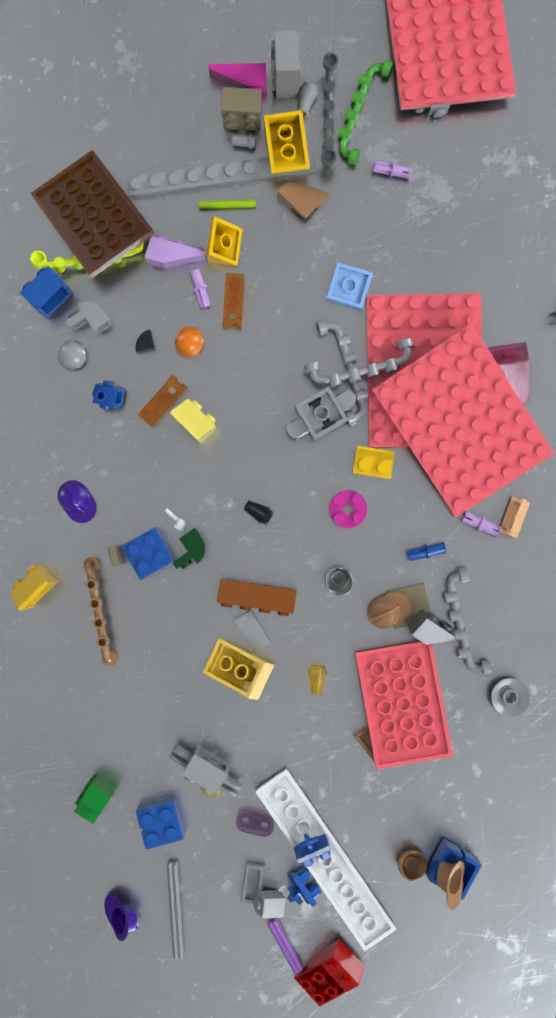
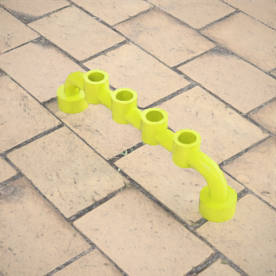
(39, 260)

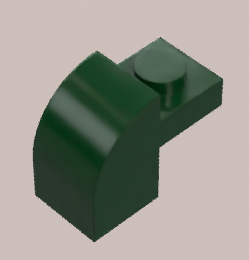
(196, 548)

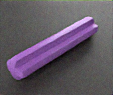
(285, 945)

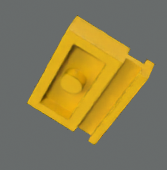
(373, 462)

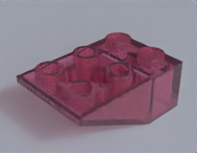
(514, 363)

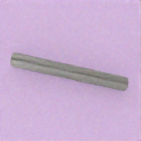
(175, 910)

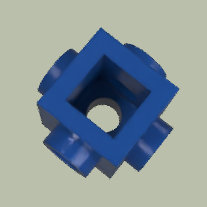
(108, 395)

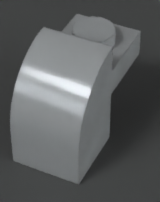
(89, 313)

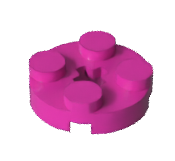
(339, 502)

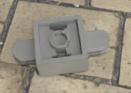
(321, 414)
(205, 770)

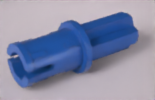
(426, 551)

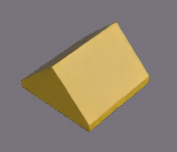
(223, 242)

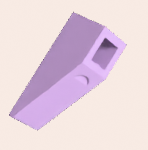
(171, 254)

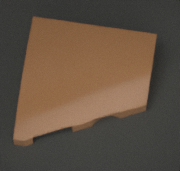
(301, 197)

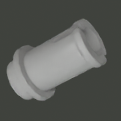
(244, 140)

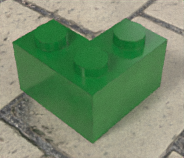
(94, 798)

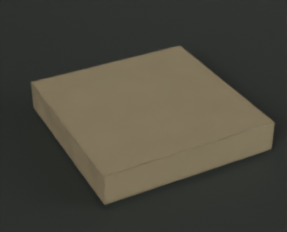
(418, 599)

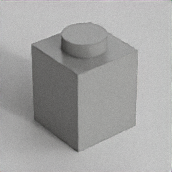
(269, 904)

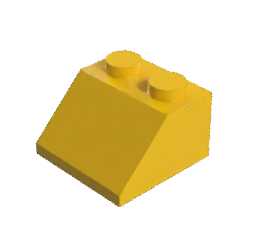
(32, 587)

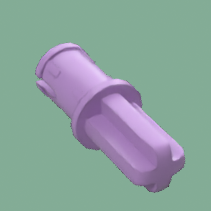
(391, 169)
(199, 288)

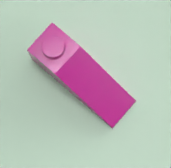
(240, 75)

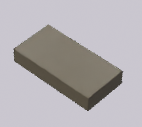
(116, 555)

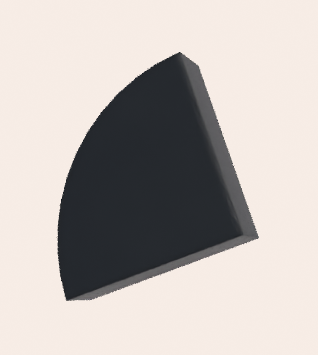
(145, 342)

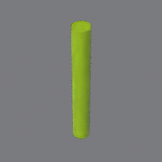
(227, 204)

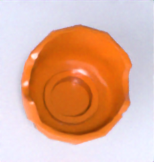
(188, 341)

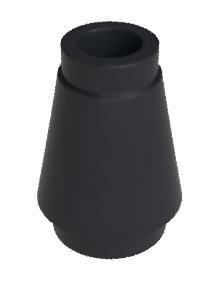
(258, 512)

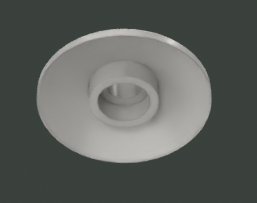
(517, 703)

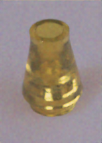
(317, 678)

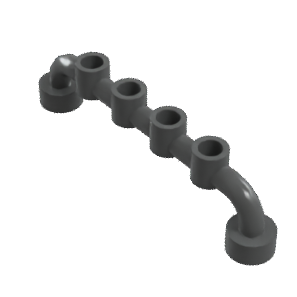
(328, 155)

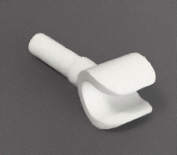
(180, 523)

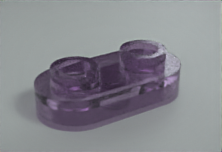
(254, 825)

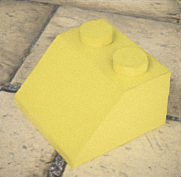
(193, 420)

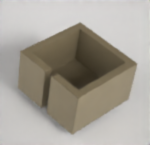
(241, 108)

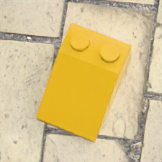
(286, 142)
(238, 669)

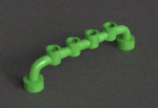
(358, 99)

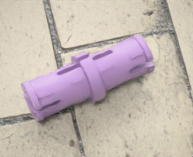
(481, 524)

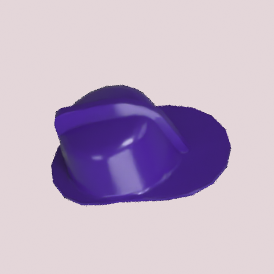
(76, 501)
(121, 917)

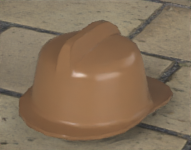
(389, 610)
(451, 881)

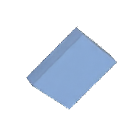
(349, 286)

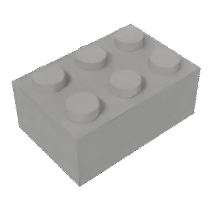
(285, 64)

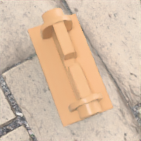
(514, 516)

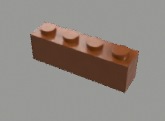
(255, 595)

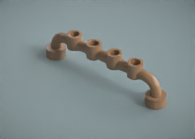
(109, 657)

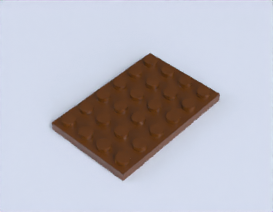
(92, 213)

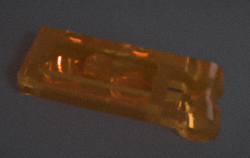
(233, 299)
(162, 401)

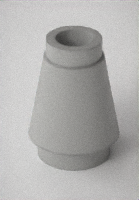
(306, 97)

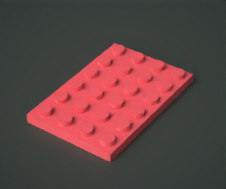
(403, 704)

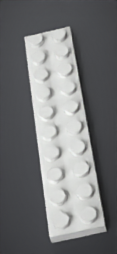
(334, 875)

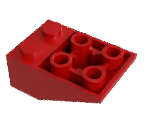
(331, 973)

